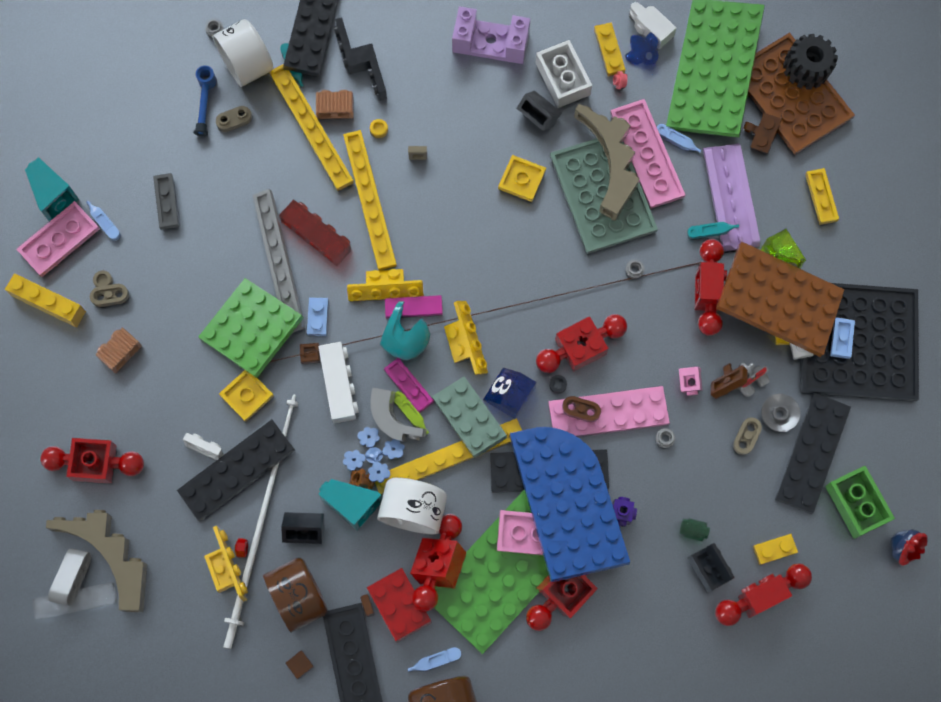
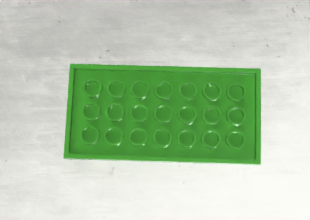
(715, 67)
(491, 586)

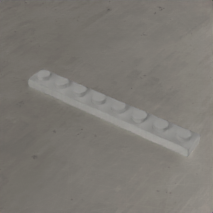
(276, 251)

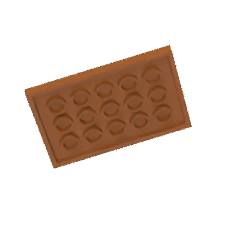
(804, 113)
(780, 299)

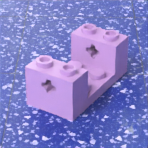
(471, 37)

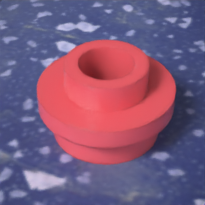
(620, 80)

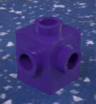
(624, 518)

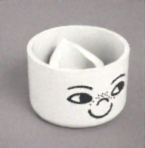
(243, 52)
(412, 506)

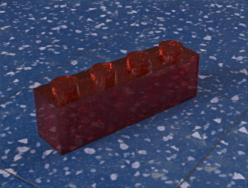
(315, 232)

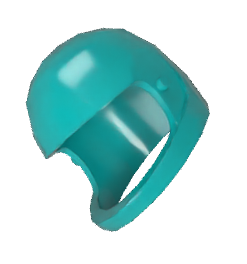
(403, 343)

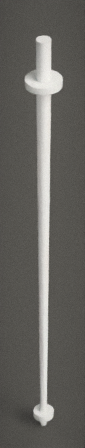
(234, 621)

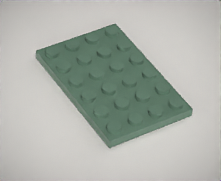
(585, 181)

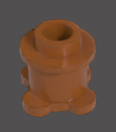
(360, 479)

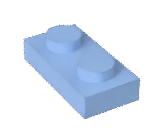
(317, 317)
(842, 338)

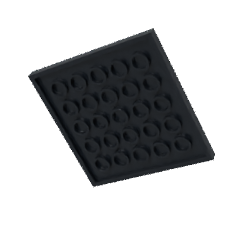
(883, 347)

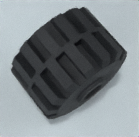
(810, 61)

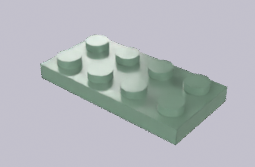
(469, 417)

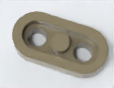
(234, 120)
(110, 295)
(747, 437)

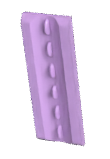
(731, 195)

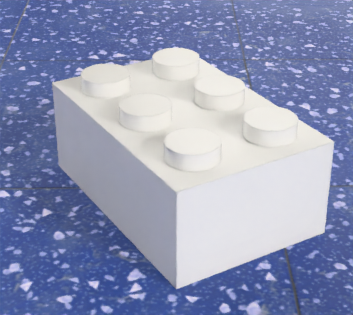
(563, 74)

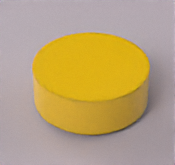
(378, 128)

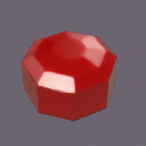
(241, 548)

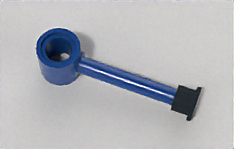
(205, 85)

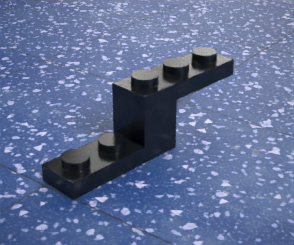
(360, 59)

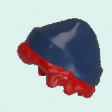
(908, 545)

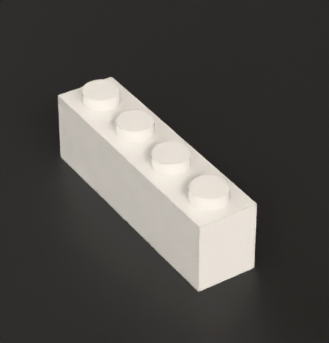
(337, 382)

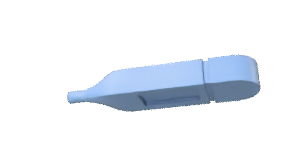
(676, 138)
(104, 222)
(436, 660)

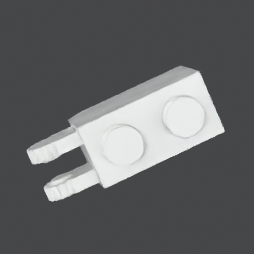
(652, 21)

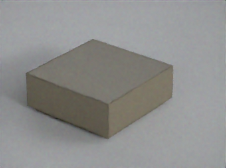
(417, 152)

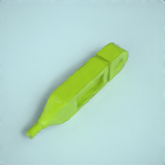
(409, 410)

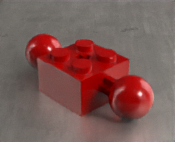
(709, 286)
(579, 355)
(85, 450)
(438, 563)
(764, 596)
(567, 603)

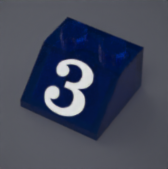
(510, 392)

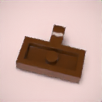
(764, 133)
(729, 381)

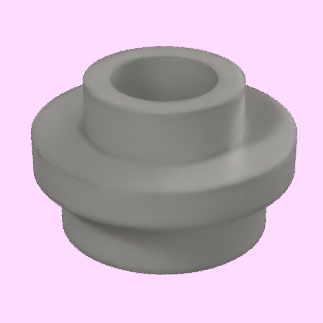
(213, 24)
(635, 263)
(665, 432)

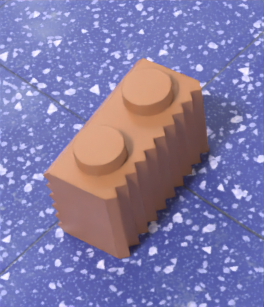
(334, 104)
(118, 349)

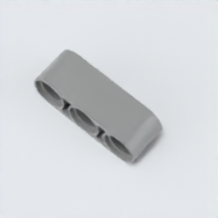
(69, 577)

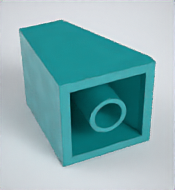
(49, 189)
(350, 501)

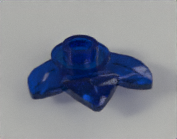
(640, 47)

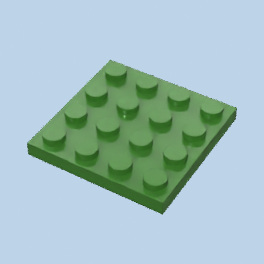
(251, 327)

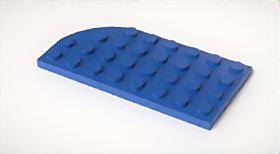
(568, 503)

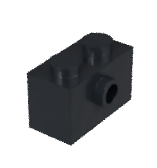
(539, 110)
(303, 528)

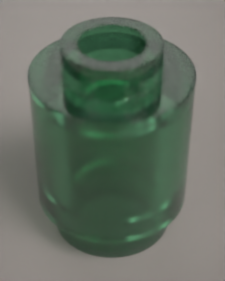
(694, 529)

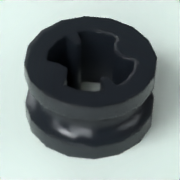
(563, 386)

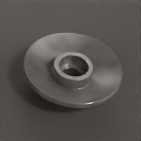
(784, 404)

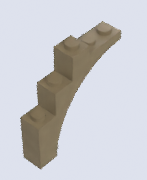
(619, 157)
(129, 575)

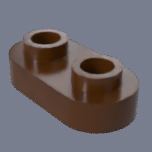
(581, 408)

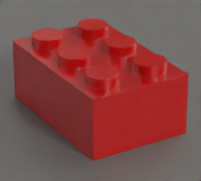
(395, 604)

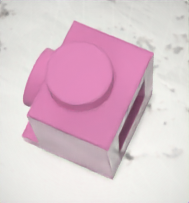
(690, 373)

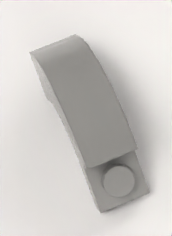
(384, 416)

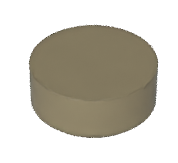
(102, 278)

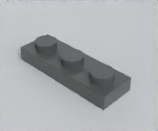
(166, 201)

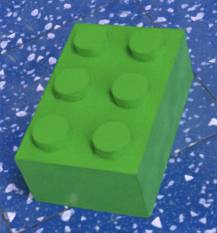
(859, 502)

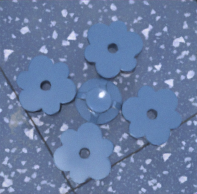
(373, 455)

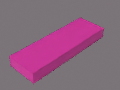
(416, 306)
(408, 385)

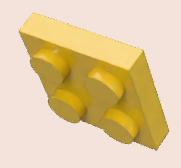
(522, 178)
(246, 395)

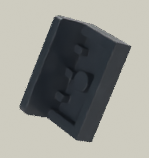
(711, 567)

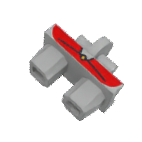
(757, 374)

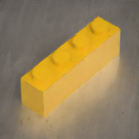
(45, 300)

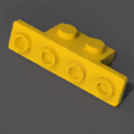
(383, 285)
(464, 339)
(222, 567)

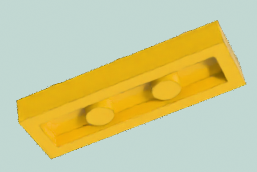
(609, 48)
(822, 196)

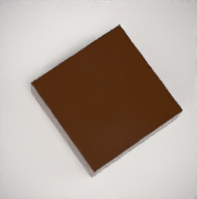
(310, 357)
(367, 605)
(299, 664)

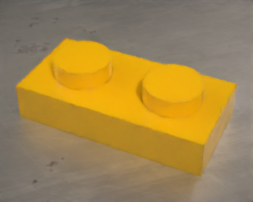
(775, 549)

